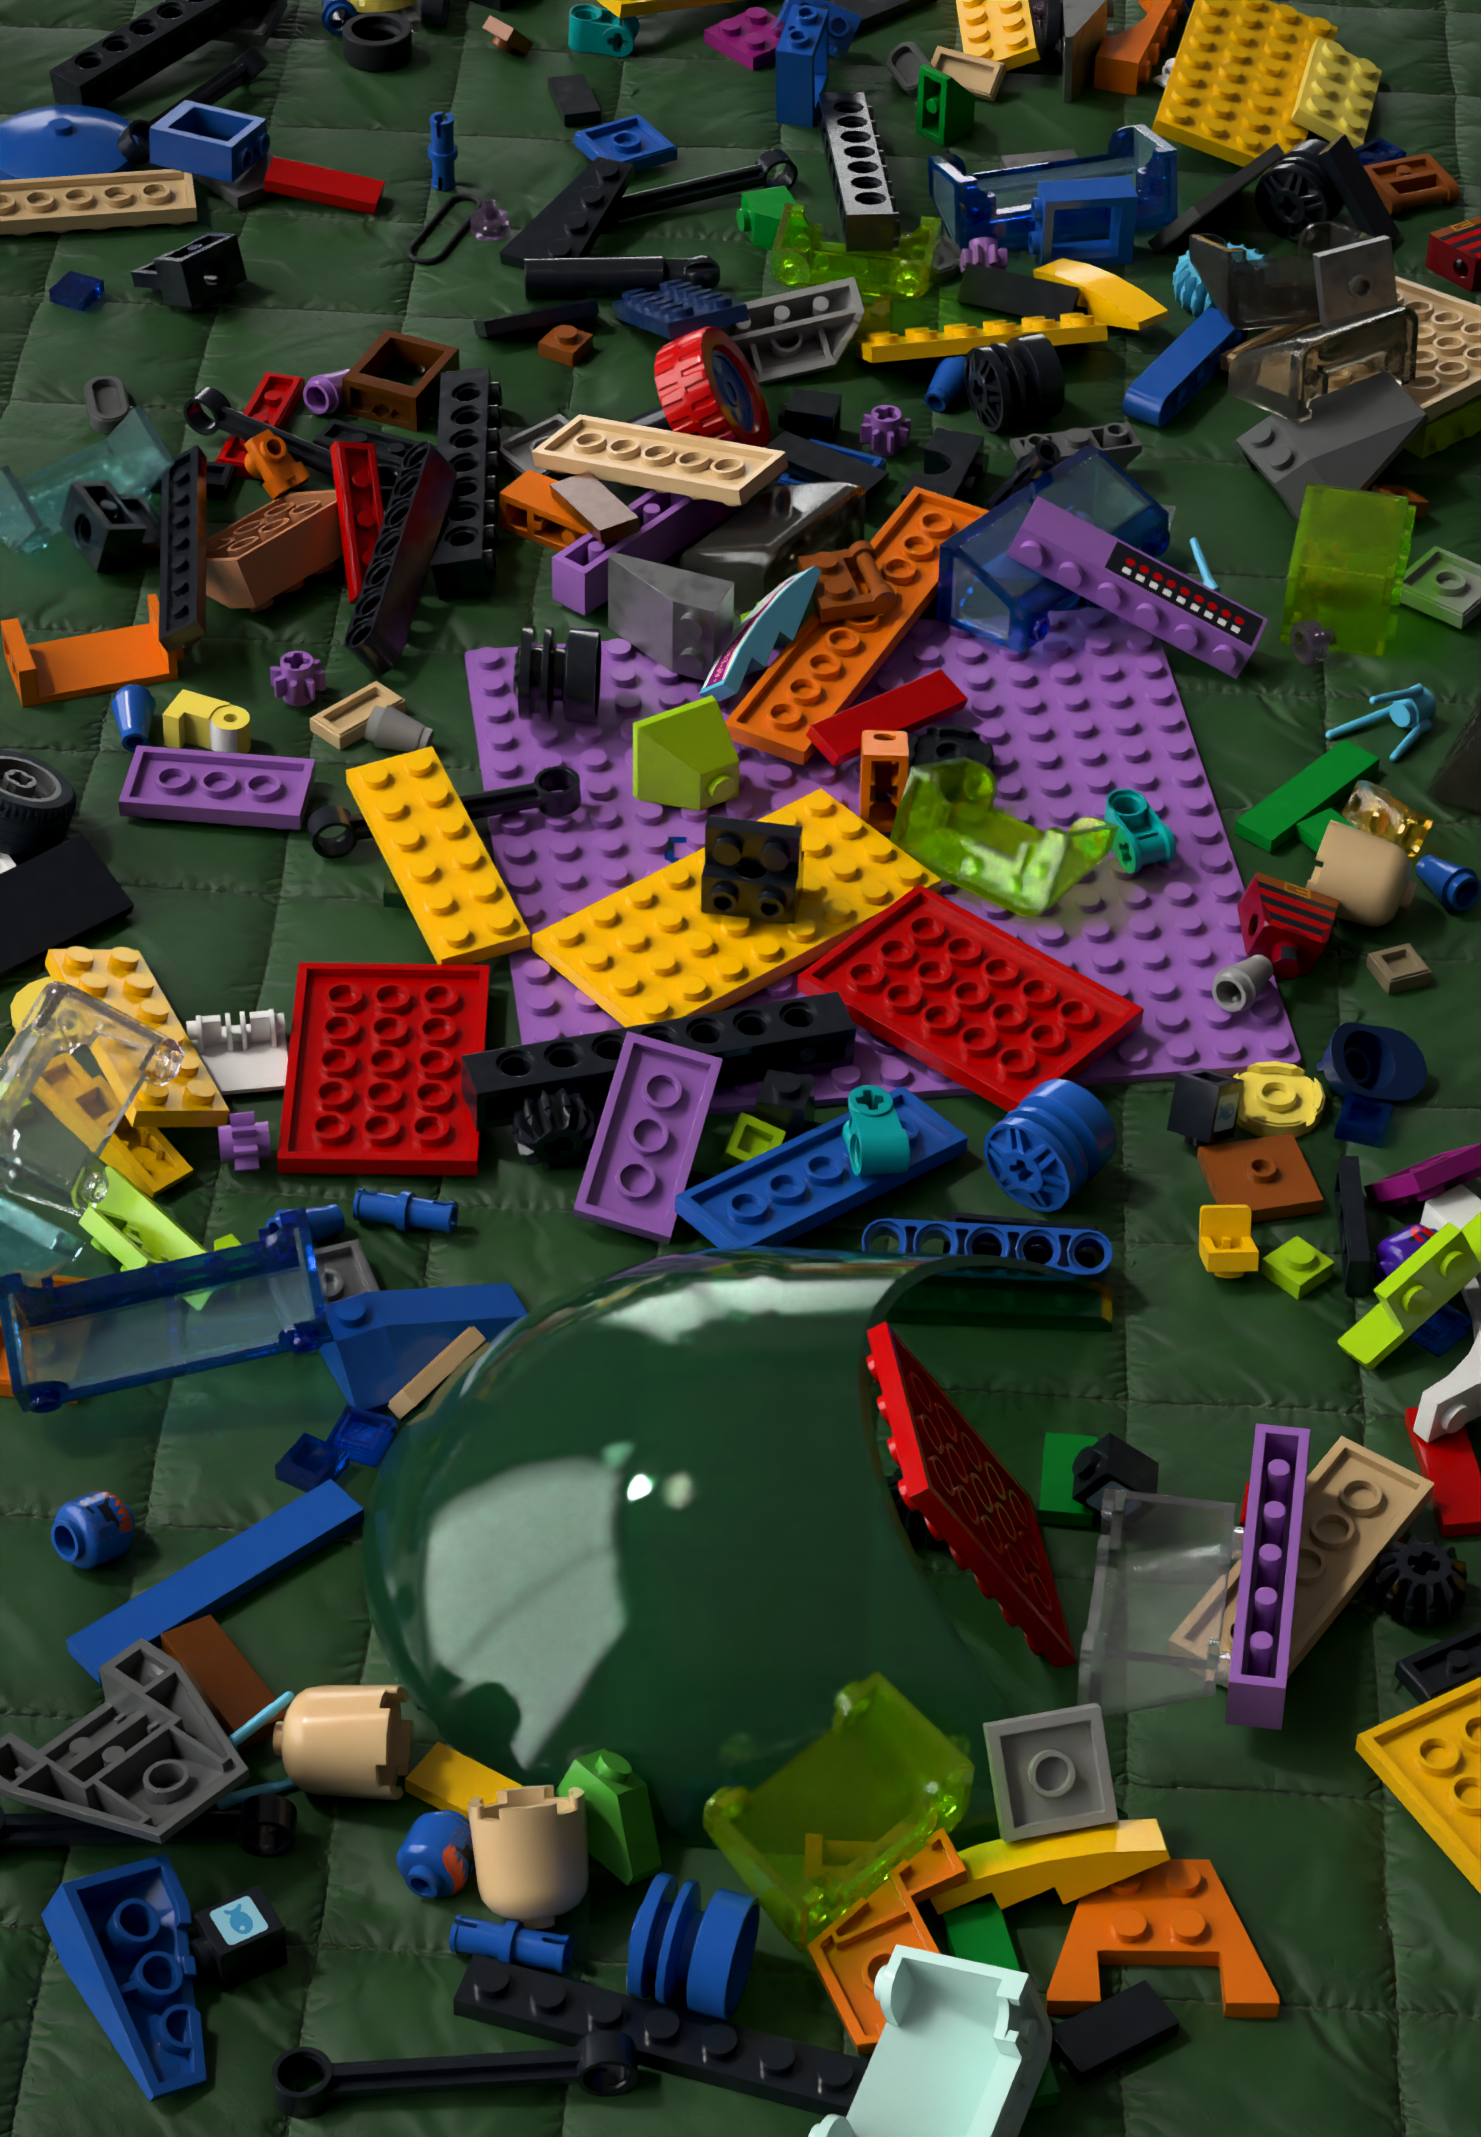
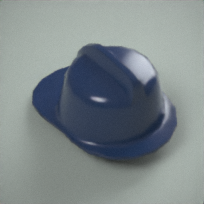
(1373, 1063)

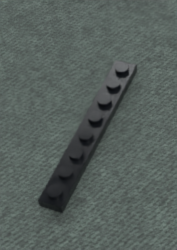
(183, 551)
(664, 2036)

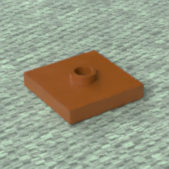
(1264, 1175)

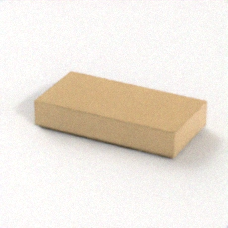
(976, 74)
(348, 718)
(435, 1371)

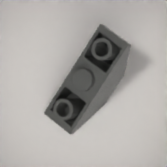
(1114, 439)

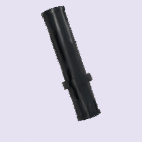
(1025, 471)

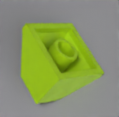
(685, 757)

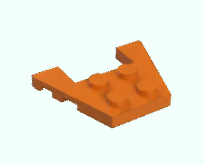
(1161, 1918)
(866, 1934)

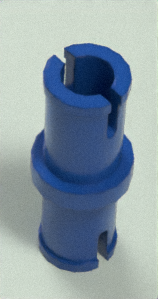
(442, 151)
(405, 1211)
(511, 1943)

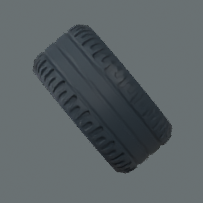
(33, 805)

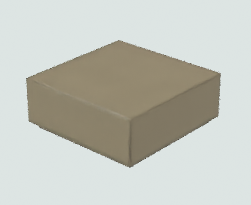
(1398, 968)

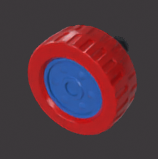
(708, 391)

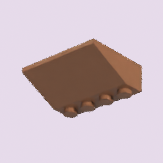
(273, 550)

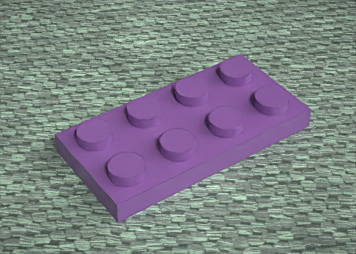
(217, 787)
(647, 1137)

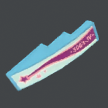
(763, 630)

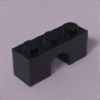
(951, 465)

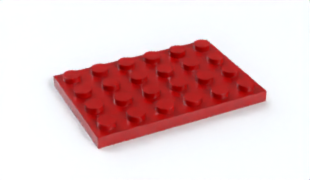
(971, 998)
(382, 1069)
(968, 1496)

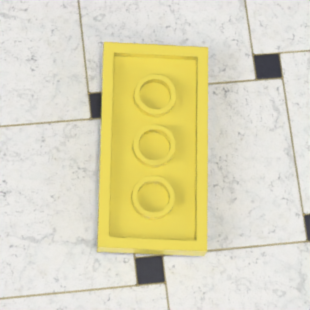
(1336, 93)

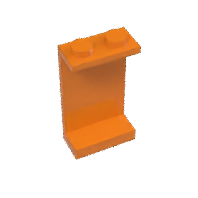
(89, 661)

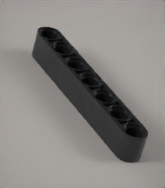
(400, 559)

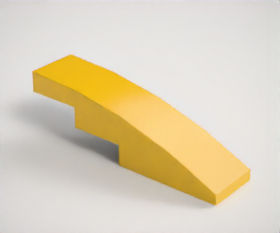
(1105, 294)
(145, 1158)
(1069, 1860)

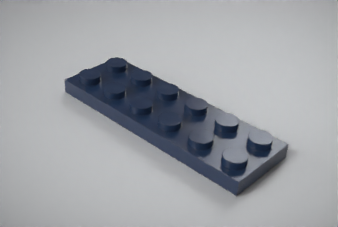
(678, 309)

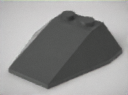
(1342, 445)
(136, 1761)

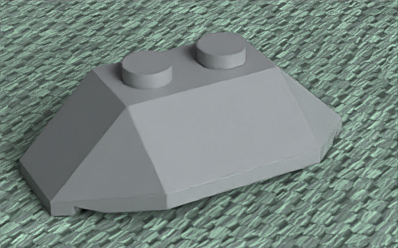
(799, 330)

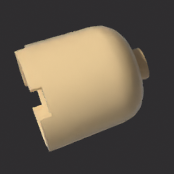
(1363, 875)
(346, 1740)
(531, 1853)

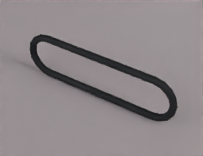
(431, 223)

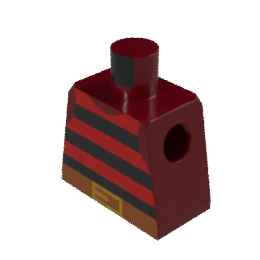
(1457, 253)
(1285, 924)

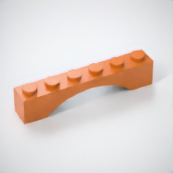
(1127, 57)

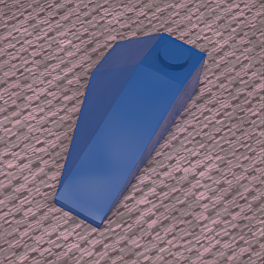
(396, 1333)
(132, 1963)

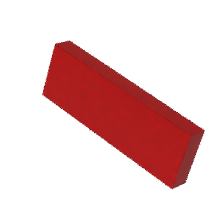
(324, 185)
(1456, 1476)

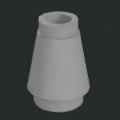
(396, 730)
(1241, 983)

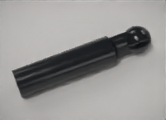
(613, 274)

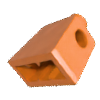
(884, 770)

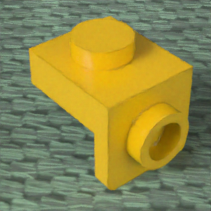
(1227, 1240)

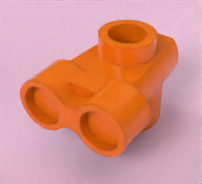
(271, 462)

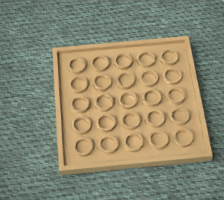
(1446, 350)

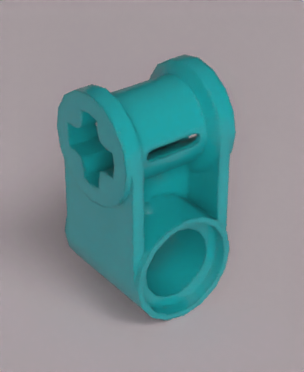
(599, 31)
(1140, 832)
(875, 1133)

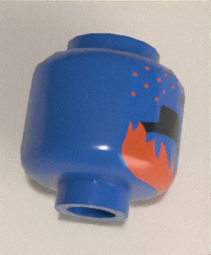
(93, 1529)
(438, 1854)

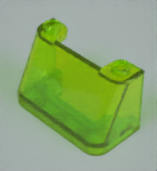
(805, 260)
(959, 837)
(842, 1810)

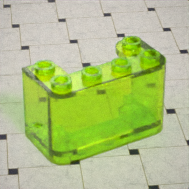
(1349, 565)

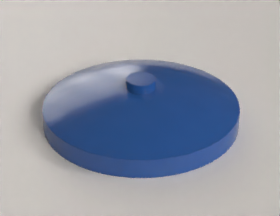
(62, 143)

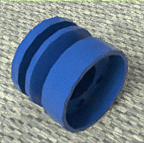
(1050, 1145)
(704, 1948)

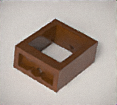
(408, 406)

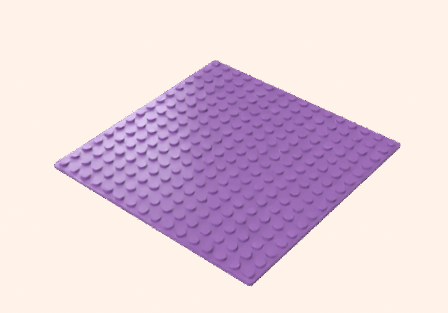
(1065, 728)

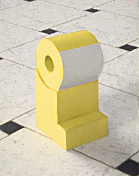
(206, 724)

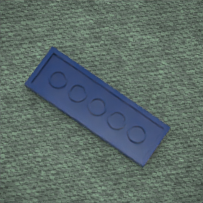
(810, 1180)

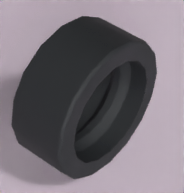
(377, 41)

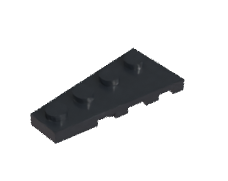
(574, 217)

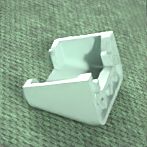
(954, 2053)

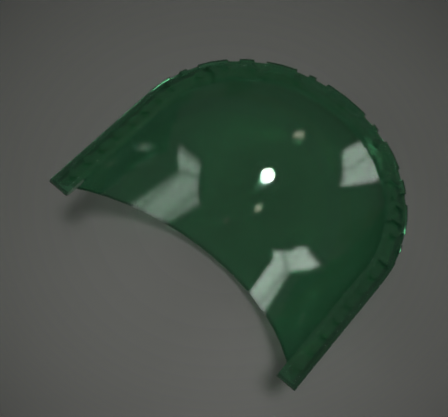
(678, 1524)

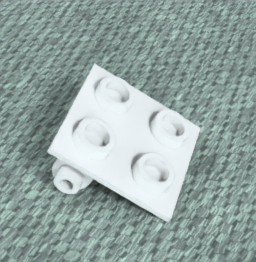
(242, 1055)

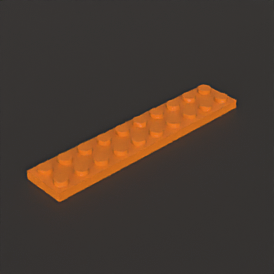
(836, 659)

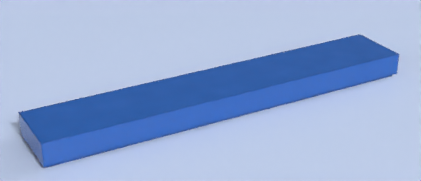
(221, 1575)

